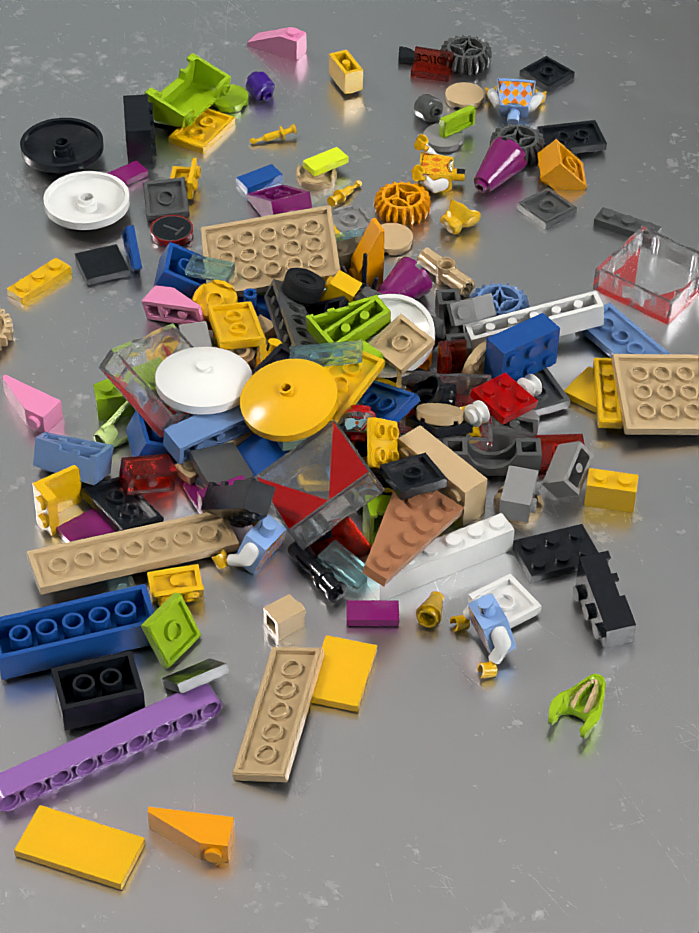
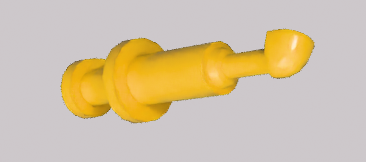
(275, 134)
(340, 195)

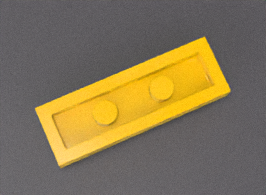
(39, 281)

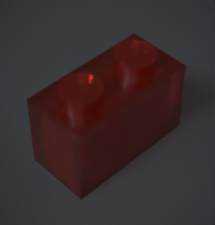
(148, 474)

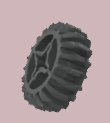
(470, 54)
(526, 137)

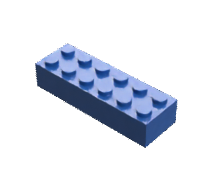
(73, 631)

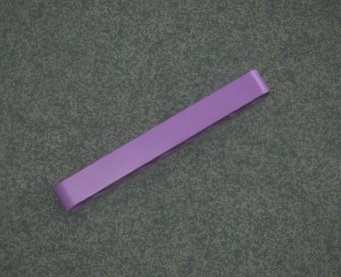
(106, 745)

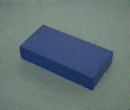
(259, 179)

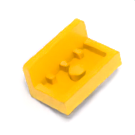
(190, 174)
(175, 580)

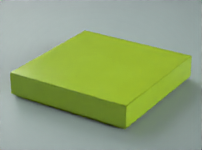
(171, 630)

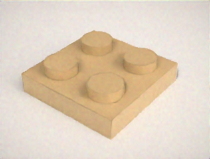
(402, 343)

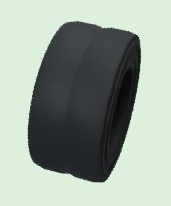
(303, 285)

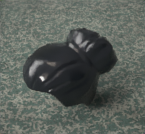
(435, 391)

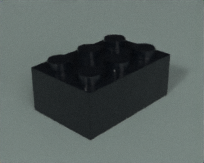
(139, 129)
(98, 690)

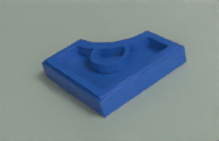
(131, 248)

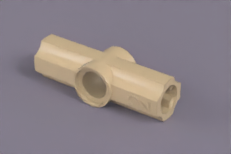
(445, 271)

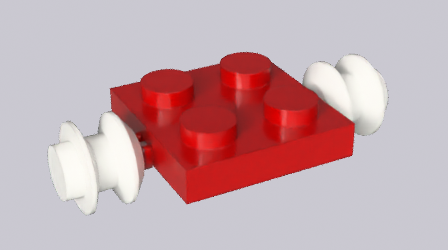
(502, 399)

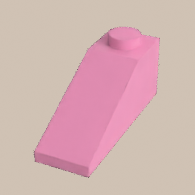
(282, 42)
(171, 306)
(35, 407)

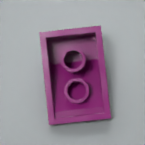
(275, 199)

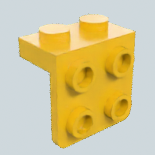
(381, 442)
(55, 495)

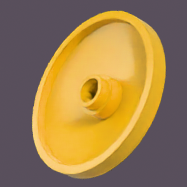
(289, 400)

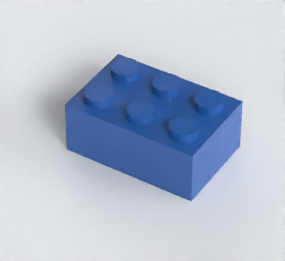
(523, 348)

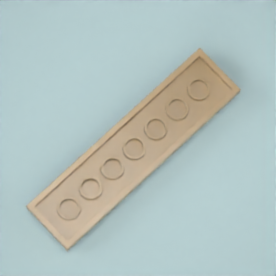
(130, 551)

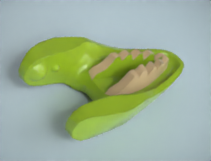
(582, 701)

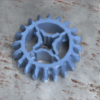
(505, 298)

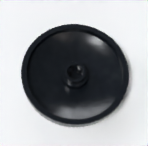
(61, 145)

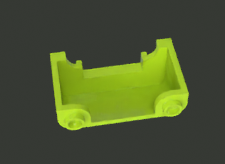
(189, 94)

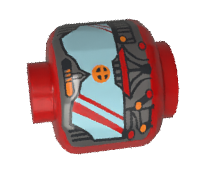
(356, 422)

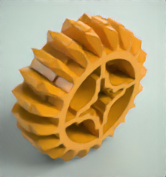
(402, 203)

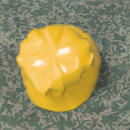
(459, 217)

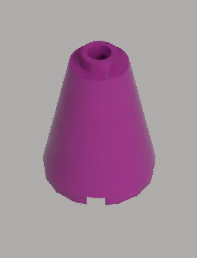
(500, 163)
(407, 280)

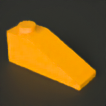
(372, 244)
(201, 834)

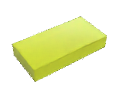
(325, 161)

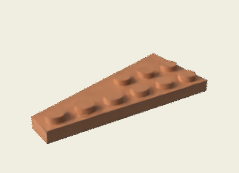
(407, 531)

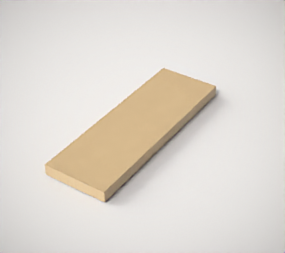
(278, 715)

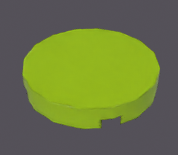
(233, 100)

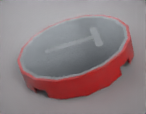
(171, 229)

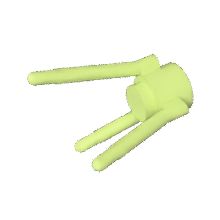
(108, 433)

